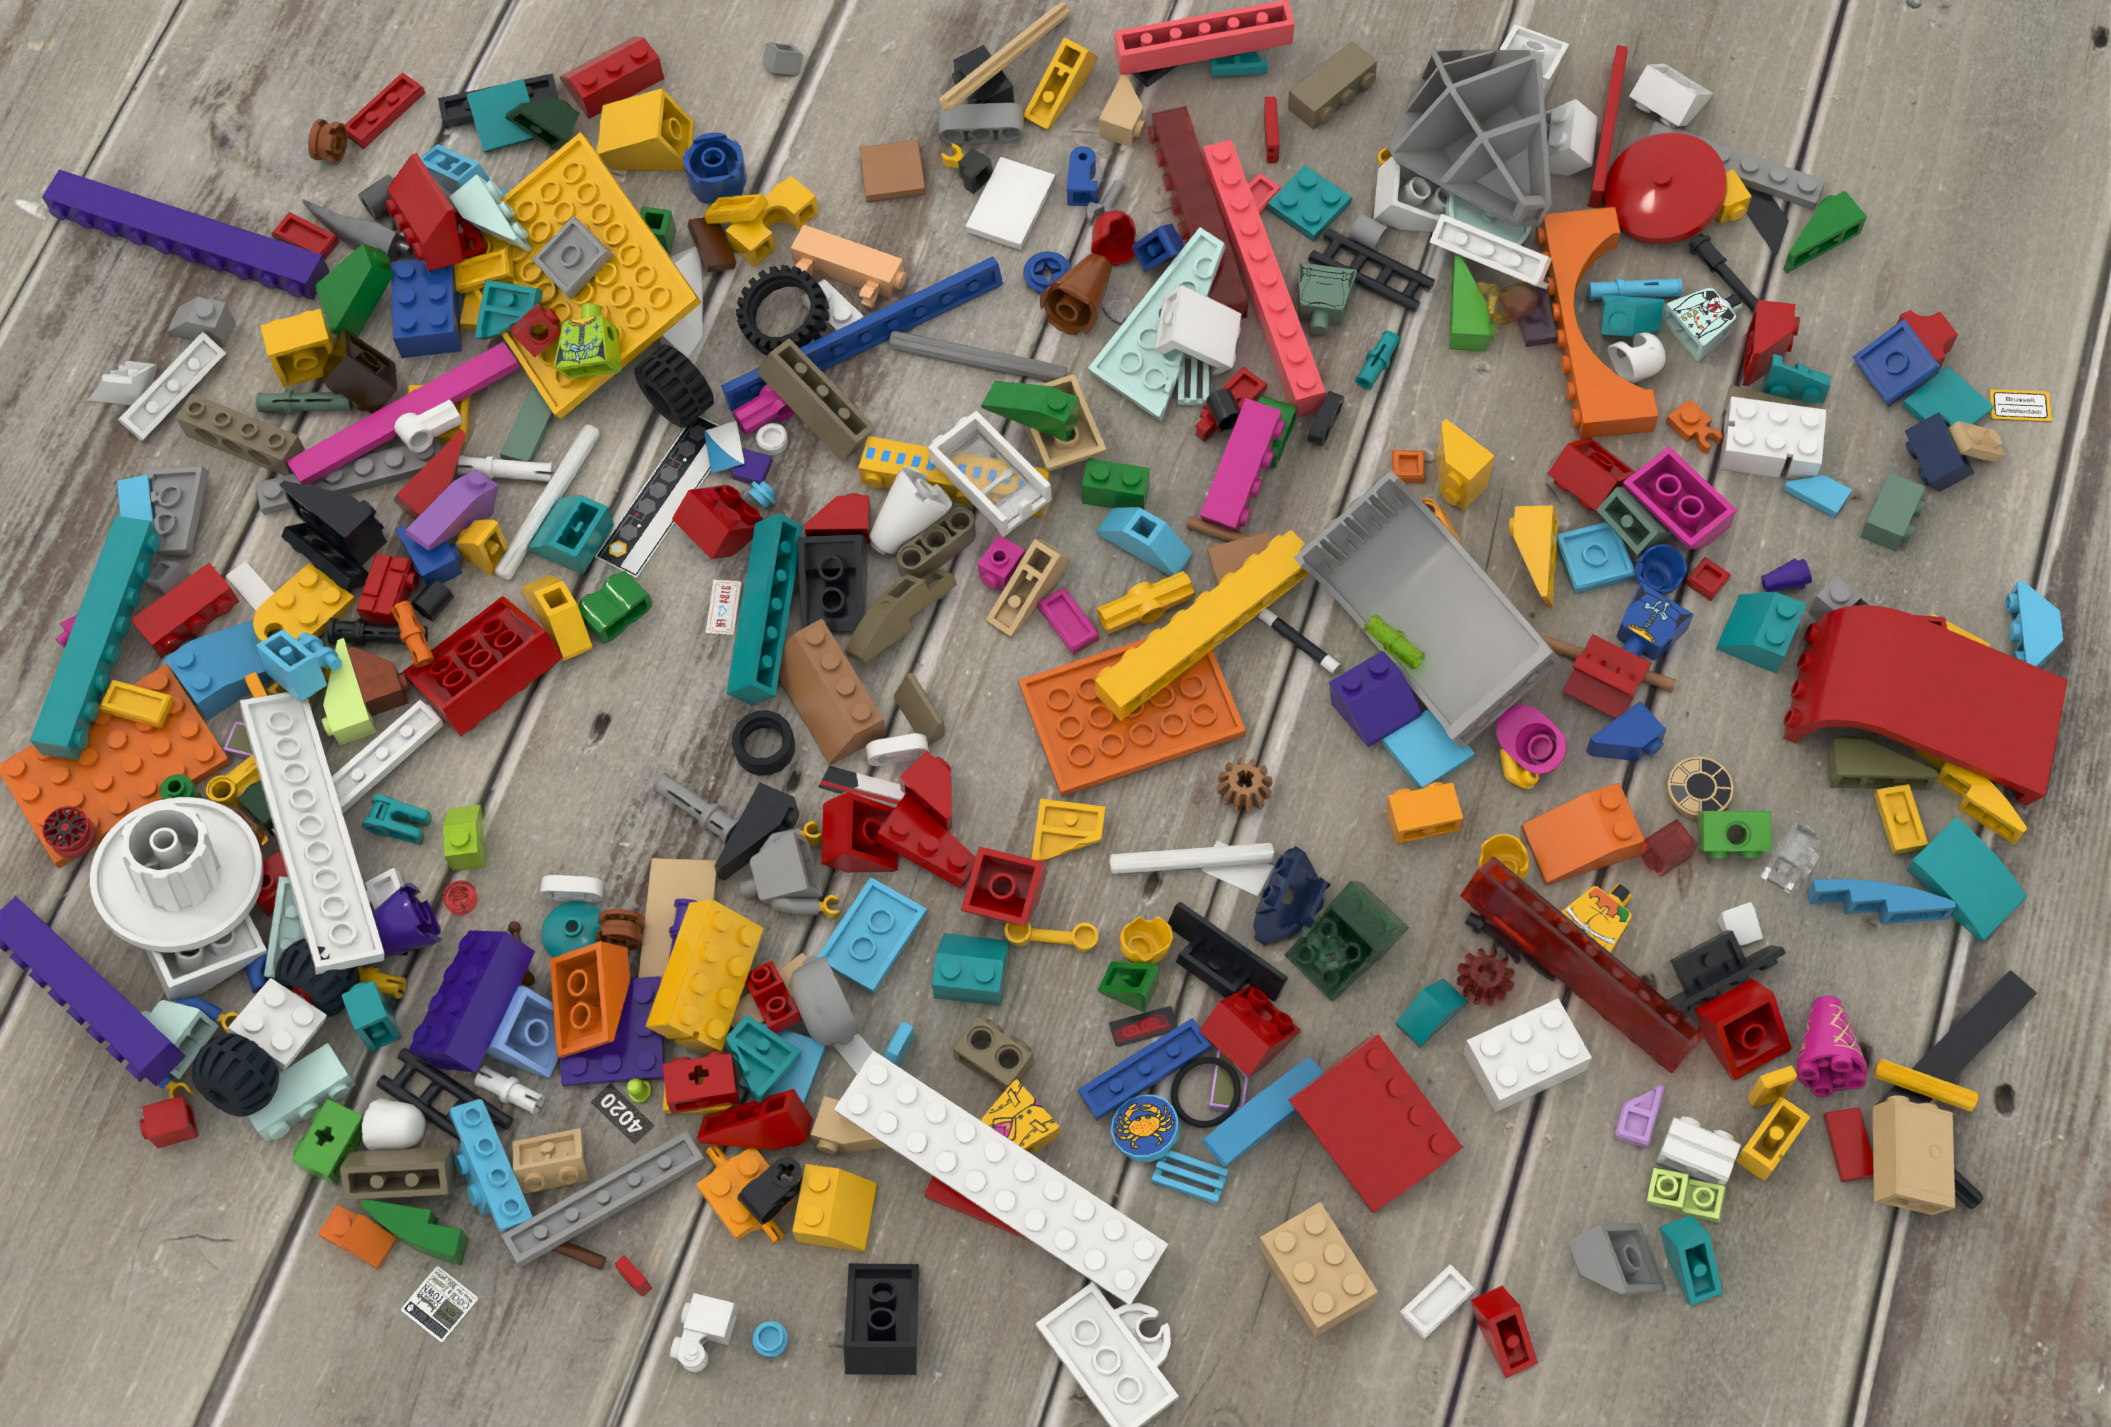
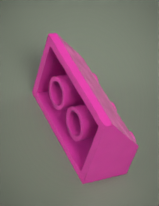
(1681, 499)

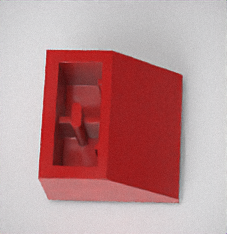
(717, 520)
(1249, 1029)

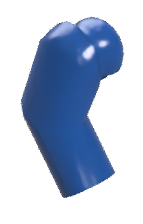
(255, 972)

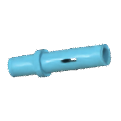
(1636, 288)

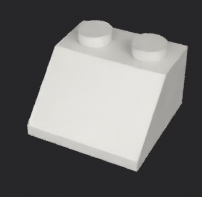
(1669, 95)

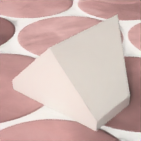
(125, 384)

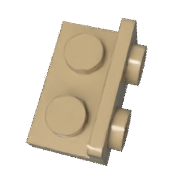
(549, 1161)

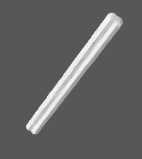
(554, 490)

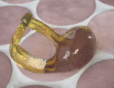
(1517, 299)

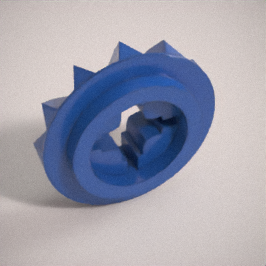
(1035, 268)

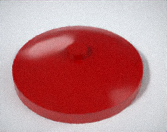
(1666, 188)

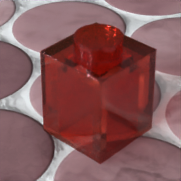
(1668, 848)

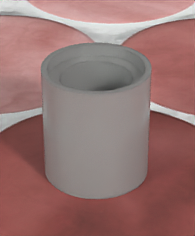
(1369, 232)

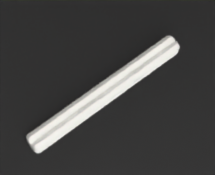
(1191, 858)

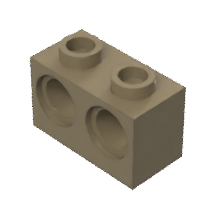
(987, 1061)

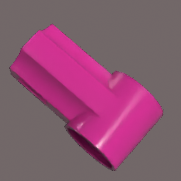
(762, 411)

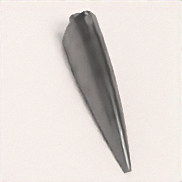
(358, 231)

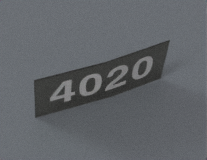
(622, 1113)

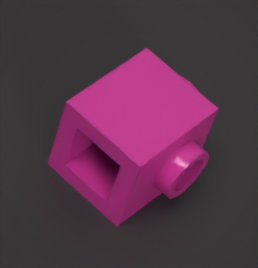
(999, 563)

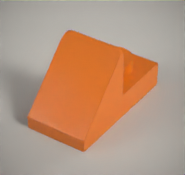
(357, 1236)

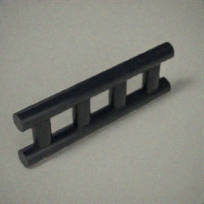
(1388, 264)
(439, 1082)

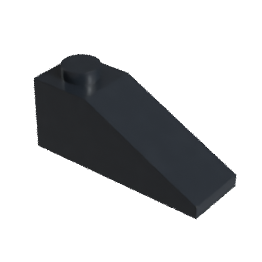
(765, 814)

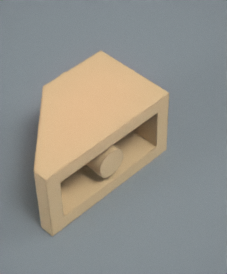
(1122, 115)

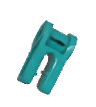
(384, 817)

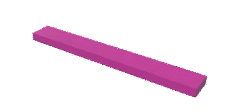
(379, 426)

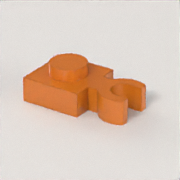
(1694, 423)

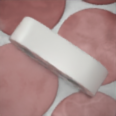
(896, 749)
(571, 888)

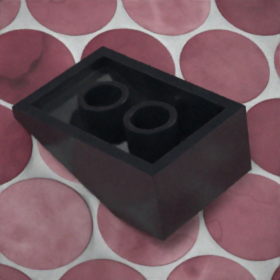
(338, 518)
(833, 580)
(881, 1319)

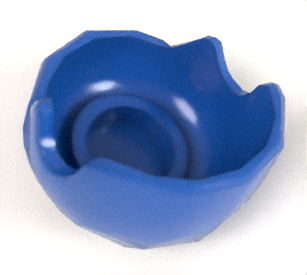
(1661, 568)

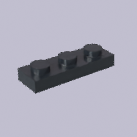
(325, 555)

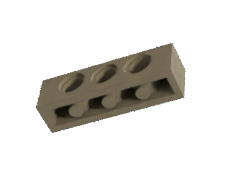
(239, 434)

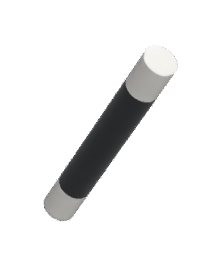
(1300, 641)

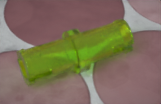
(1394, 642)

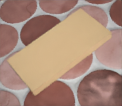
(667, 882)

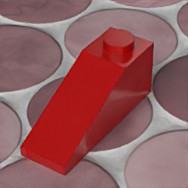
(431, 479)
(770, 1125)

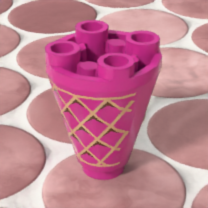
(1830, 1051)

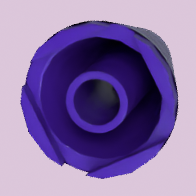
(405, 922)

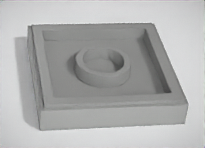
(572, 257)

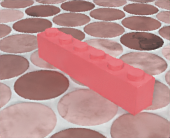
(1204, 37)

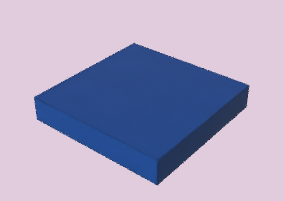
(1896, 362)

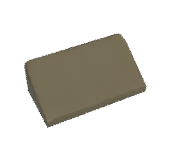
(919, 709)

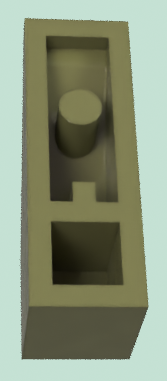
(1873, 766)

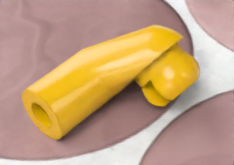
(1517, 774)

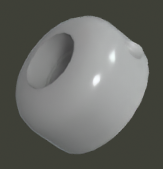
(822, 1003)

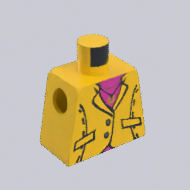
(1022, 1119)

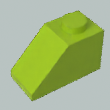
(464, 838)

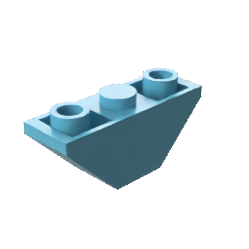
(1146, 538)
(2034, 625)

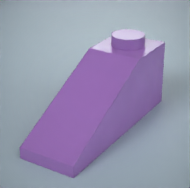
(455, 509)

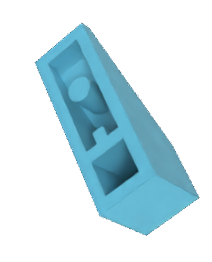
(451, 168)

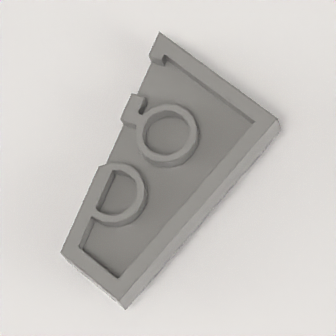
(178, 505)

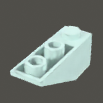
(481, 206)

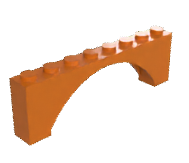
(1600, 398)

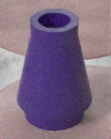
(1789, 576)

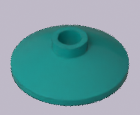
(554, 929)

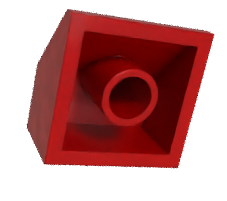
(1768, 333)
(1589, 472)
(850, 834)
(1004, 887)
(1744, 1028)

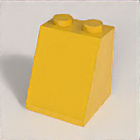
(645, 133)

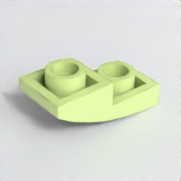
(1686, 1196)

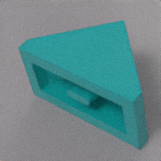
(1431, 1011)

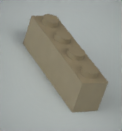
(815, 399)

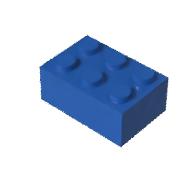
(425, 309)

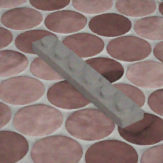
(1761, 173)
(357, 475)
(602, 1199)

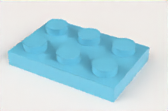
(872, 935)

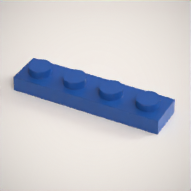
(1144, 1069)

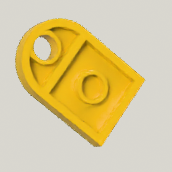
(302, 605)

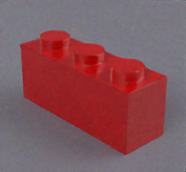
(185, 610)

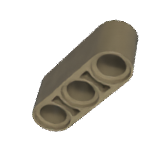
(942, 532)

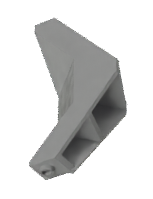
(1481, 131)

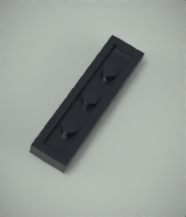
(456, 108)

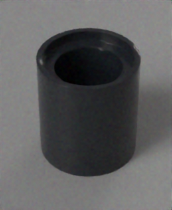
(1223, 408)
(432, 600)

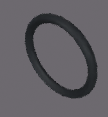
(1175, 1087)

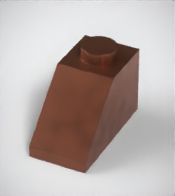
(379, 681)

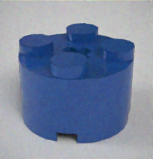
(715, 167)

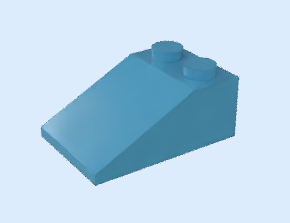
(216, 667)

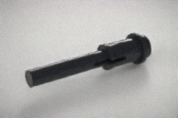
(1715, 261)

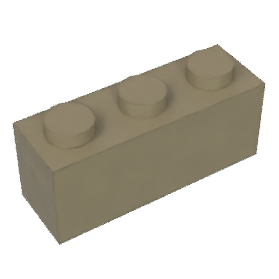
(1332, 85)
(398, 1173)

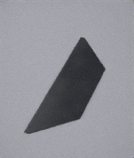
(1767, 218)

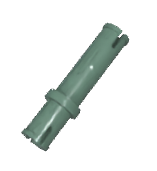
(268, 401)

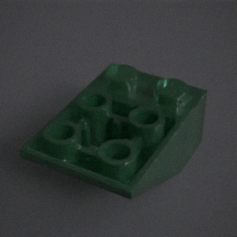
(1346, 939)

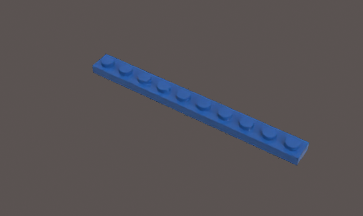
(880, 324)

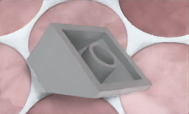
(1617, 1259)

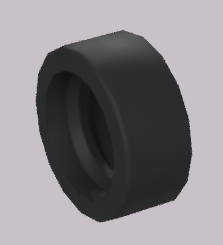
(753, 722)

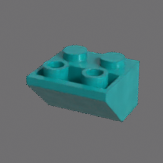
(573, 532)

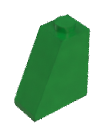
(354, 289)

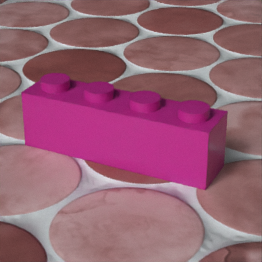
(1242, 465)

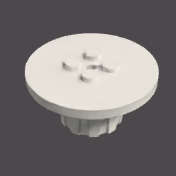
(176, 874)

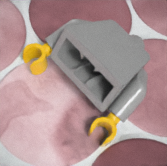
(787, 874)

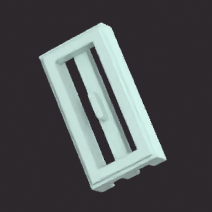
(1193, 389)

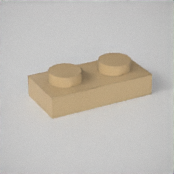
(1977, 441)

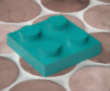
(1309, 203)

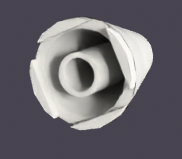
(907, 511)

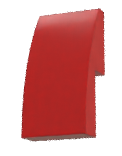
(772, 997)

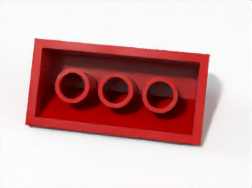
(424, 215)

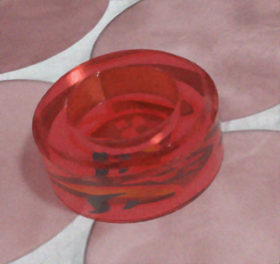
(460, 897)

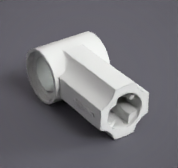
(421, 429)

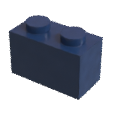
(1937, 453)

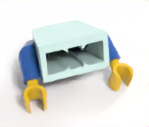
(189, 1027)

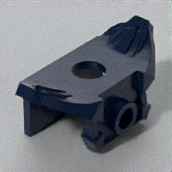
(1280, 920)

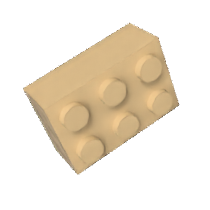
(1317, 1269)

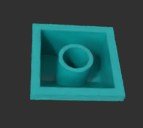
(1761, 628)
(970, 969)

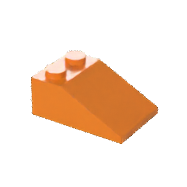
(1584, 835)
(588, 996)

